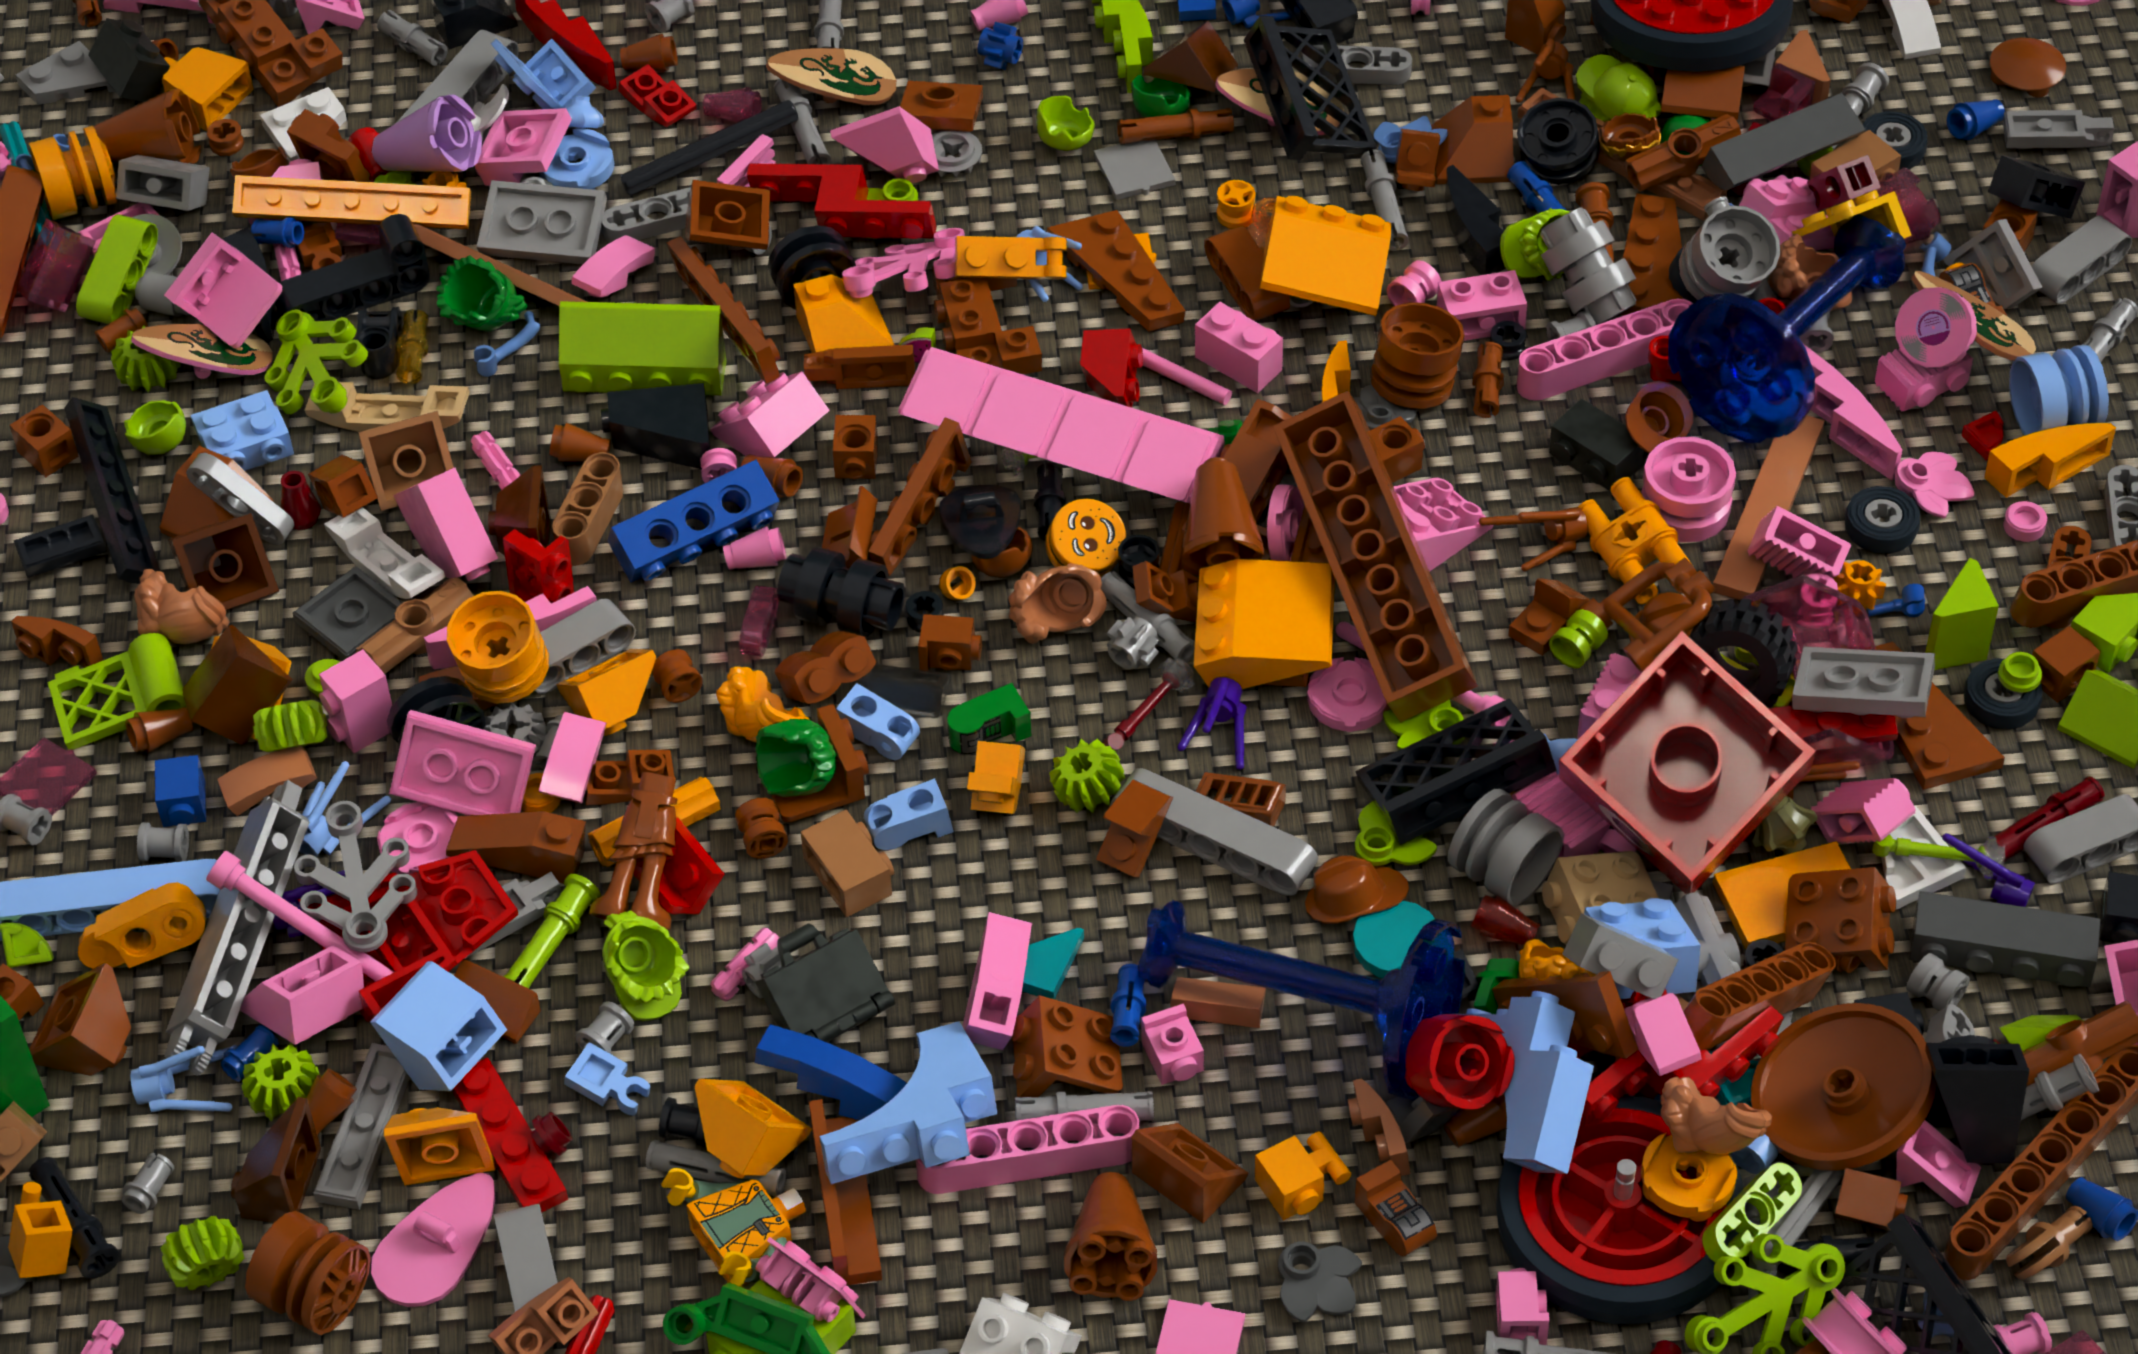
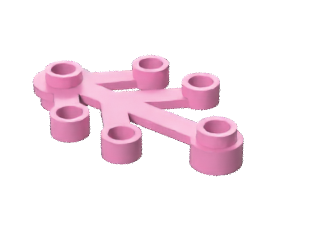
(901, 257)

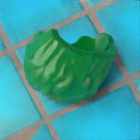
(794, 758)

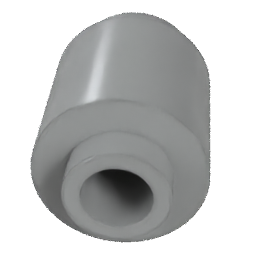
(151, 292)

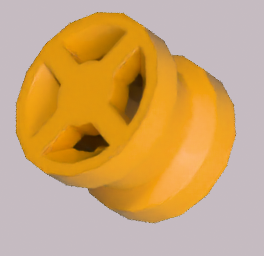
(1235, 203)

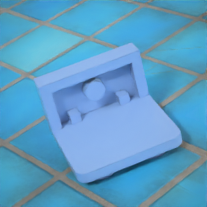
(547, 74)

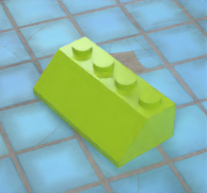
(640, 346)

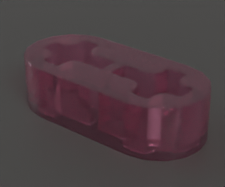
(759, 621)

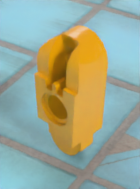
(115, 943)

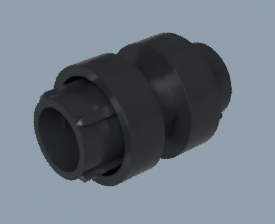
(856, 595)

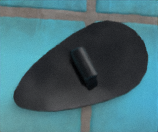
(981, 518)

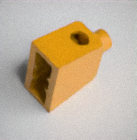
(210, 81)

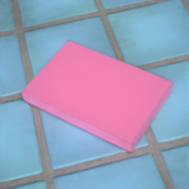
(461, 767)

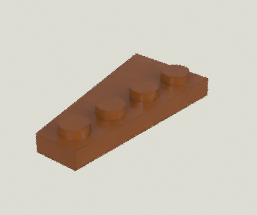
(1650, 249)
(1122, 267)
(926, 480)
(1944, 742)
(1599, 1015)

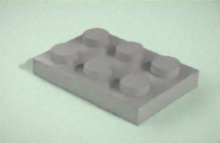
(541, 222)
(1863, 681)

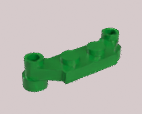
(748, 1320)

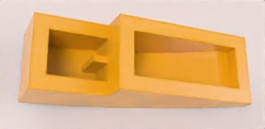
(2048, 456)

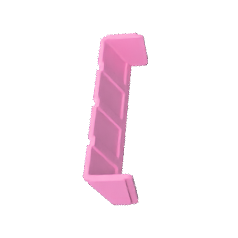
(1060, 424)

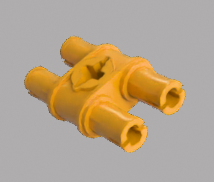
(1633, 537)

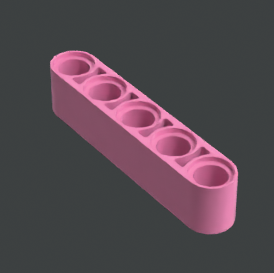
(1594, 351)
(1051, 1151)

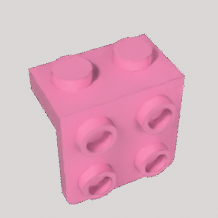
(224, 290)

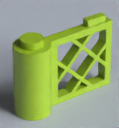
(149, 675)

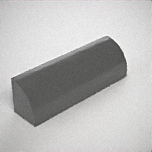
(1782, 142)

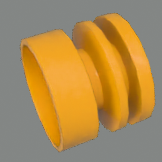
(73, 172)
(498, 647)

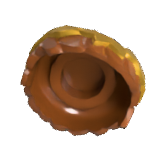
(1629, 135)

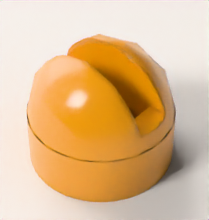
(962, 589)

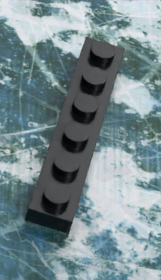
(111, 489)

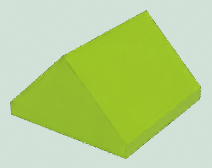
(1963, 620)
(2104, 716)

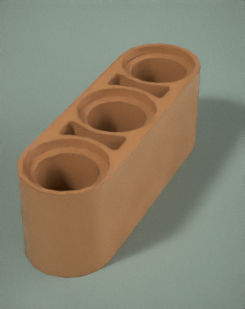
(589, 506)

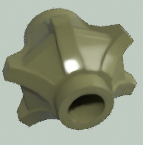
(1785, 827)

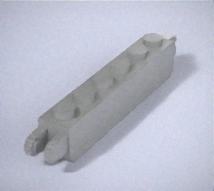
(237, 929)

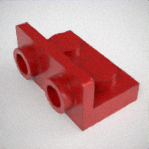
(536, 568)
(687, 876)

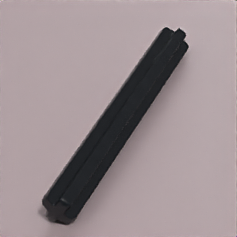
(709, 147)

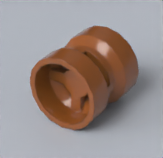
(761, 828)

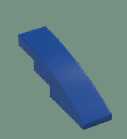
(829, 1071)

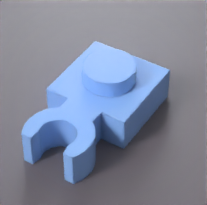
(602, 1076)

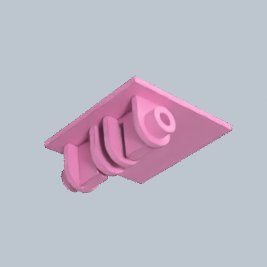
(811, 1287)

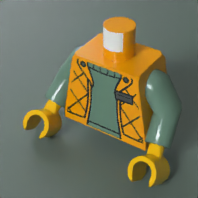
(734, 1221)

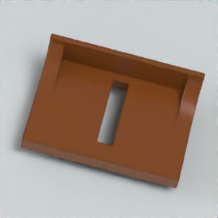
(850, 528)

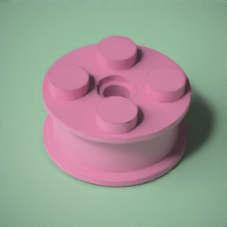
(1846, 1330)

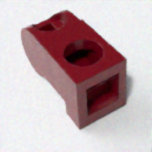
(1844, 183)

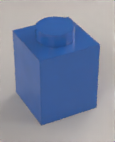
(180, 790)

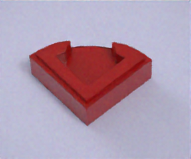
(1984, 433)

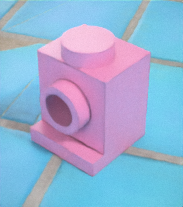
(1172, 1044)
(1521, 1306)

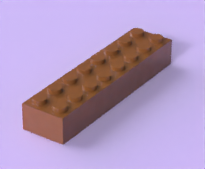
(1375, 557)

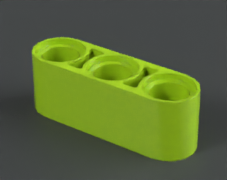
(116, 269)

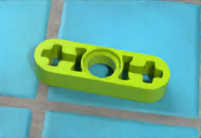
(1769, 1208)

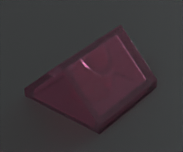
(55, 266)

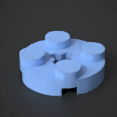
(589, 173)

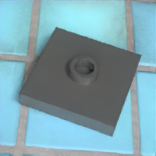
(347, 612)

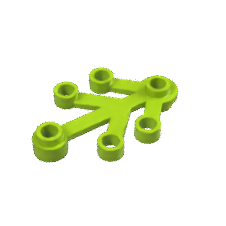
(295, 332)
(1774, 1298)

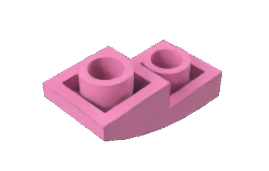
(610, 266)
(572, 757)

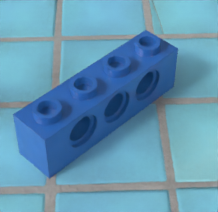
(744, 486)

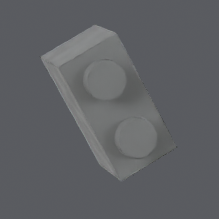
(162, 182)
(1628, 958)

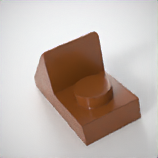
(1545, 614)
(1134, 827)

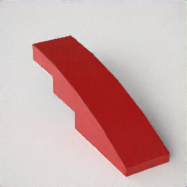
(574, 36)

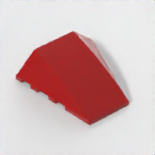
(451, 917)

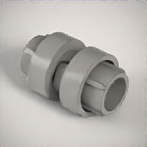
(1580, 252)

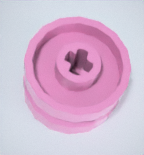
(1691, 486)

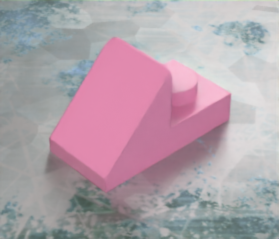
(338, 12)
(1663, 1033)
(1938, 1164)

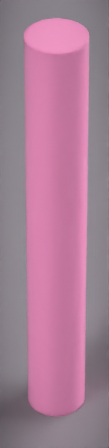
(1186, 377)

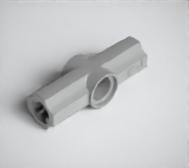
(1718, 949)

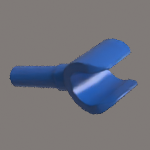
(1911, 604)

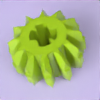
(140, 367)
(290, 725)
(1087, 775)
(278, 1079)
(202, 1252)

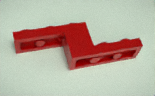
(842, 200)
(1724, 1064)

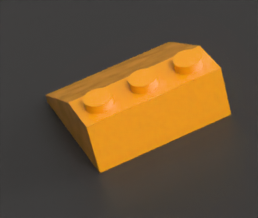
(1325, 254)
(1263, 620)

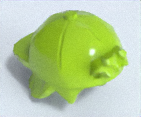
(1616, 88)
(1523, 245)
(643, 965)

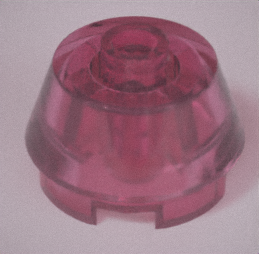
(1919, 213)

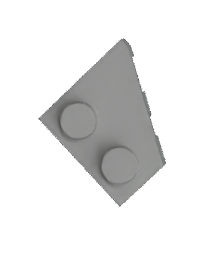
(62, 76)
(2002, 263)

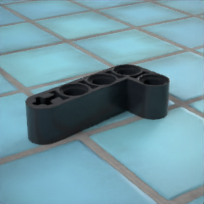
(363, 280)

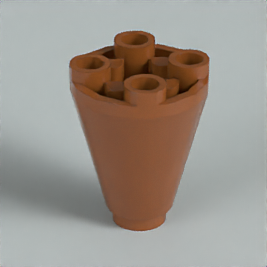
(1110, 1243)

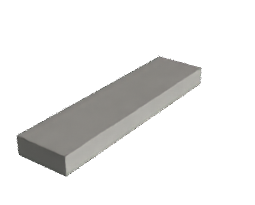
(361, 1131)

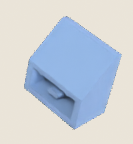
(438, 1028)

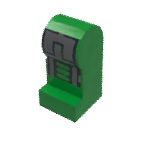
(988, 719)

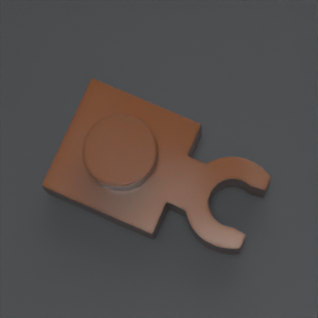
(319, 246)

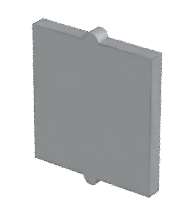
(1134, 168)

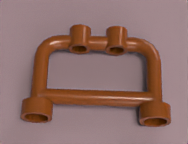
(1645, 643)

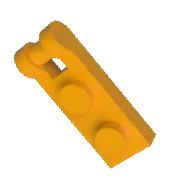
(1009, 257)

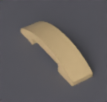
(376, 410)

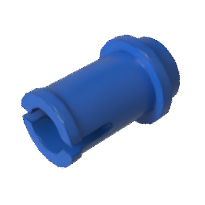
(285, 232)
(244, 1054)

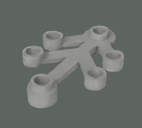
(356, 886)

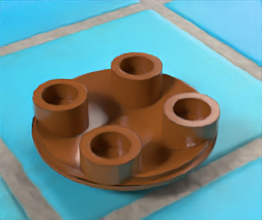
(2027, 65)

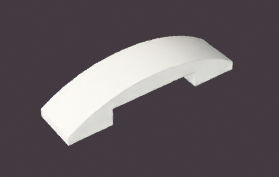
(1913, 27)
(380, 557)

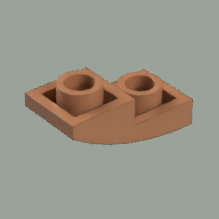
(259, 777)
(1378, 1125)
(545, 1320)

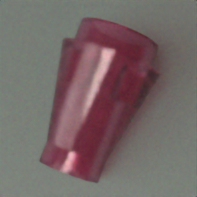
(733, 104)

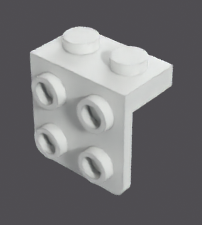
(1008, 1328)

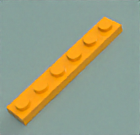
(350, 201)

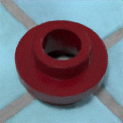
(551, 1134)

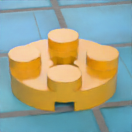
(1683, 1196)

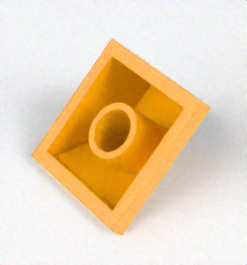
(835, 318)
(610, 689)
(746, 1127)
(437, 1145)

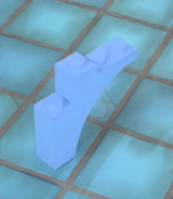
(1546, 1083)
(924, 1117)

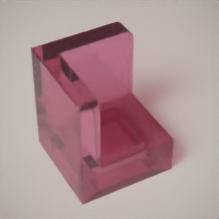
(1786, 94)

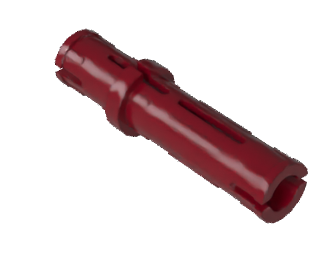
(2057, 807)

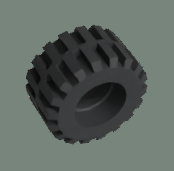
(1758, 634)

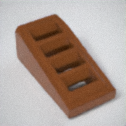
(1266, 792)

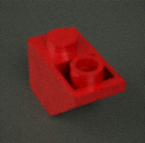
(1111, 363)

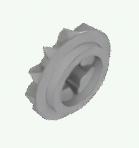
(956, 142)
(529, 724)

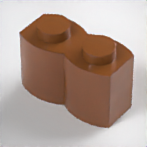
(819, 672)

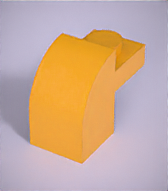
(996, 777)

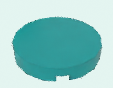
(1386, 935)

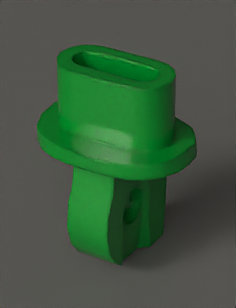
(1494, 973)

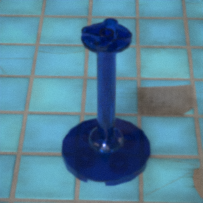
(1748, 362)
(1419, 989)

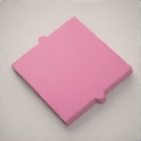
(1199, 1329)

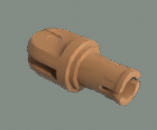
(2049, 1242)

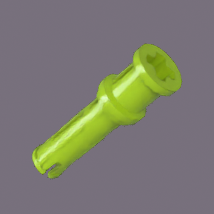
(560, 919)

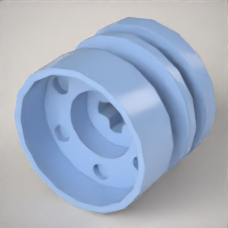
(2058, 389)

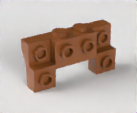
(272, 52)
(975, 328)
(1258, 459)

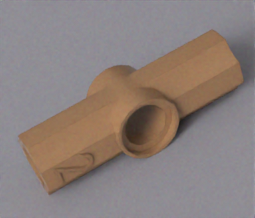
(413, 622)

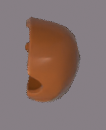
(260, 163)
(1010, 560)

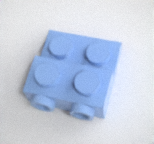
(245, 431)

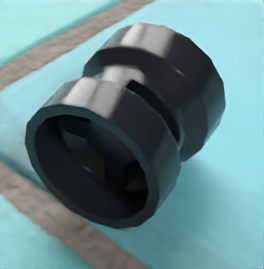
(1136, 550)

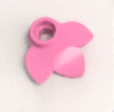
(1933, 482)

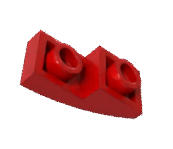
(656, 98)

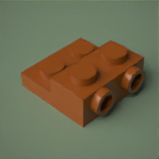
(320, 141)

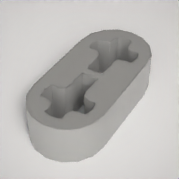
(1947, 1024)

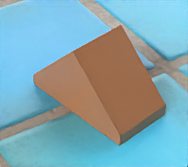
(1804, 59)

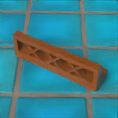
(846, 1211)

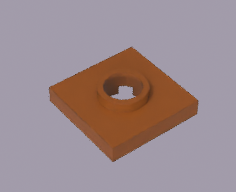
(943, 104)

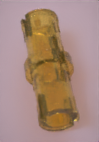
(412, 346)

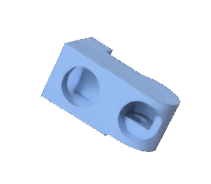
(878, 722)
(908, 816)

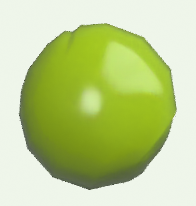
(1063, 125)
(156, 427)

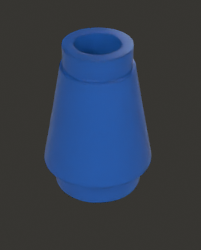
(1972, 118)
(2110, 1212)

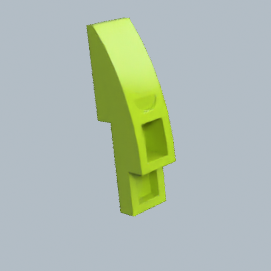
(1129, 30)

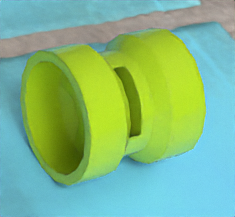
(1574, 642)

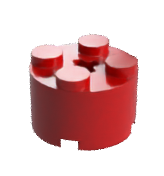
(1459, 1061)

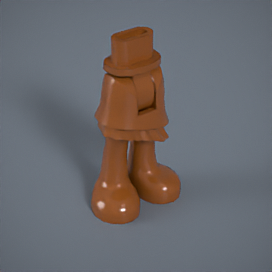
(644, 836)

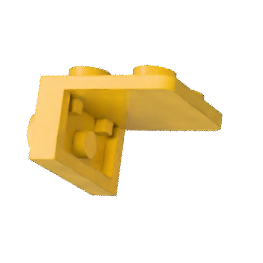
(1882, 209)

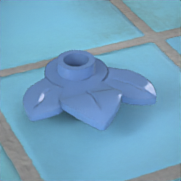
(1388, 135)

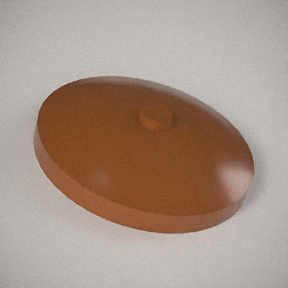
(1844, 1086)

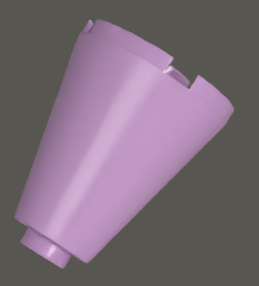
(431, 139)

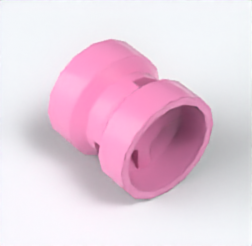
(1416, 285)

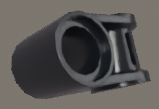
(379, 335)

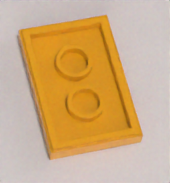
(1759, 891)

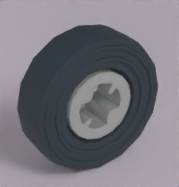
(1905, 131)
(1882, 536)
(1998, 710)

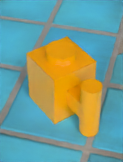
(1295, 1178)
(39, 1235)

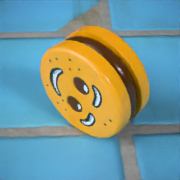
(1085, 535)

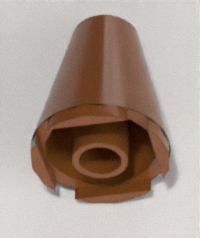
(154, 128)
(1219, 519)

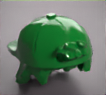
(478, 295)

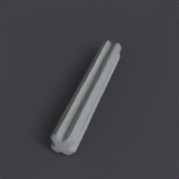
(1801, 1213)

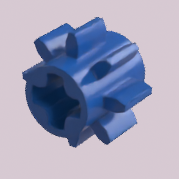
(1000, 45)

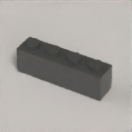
(2006, 939)

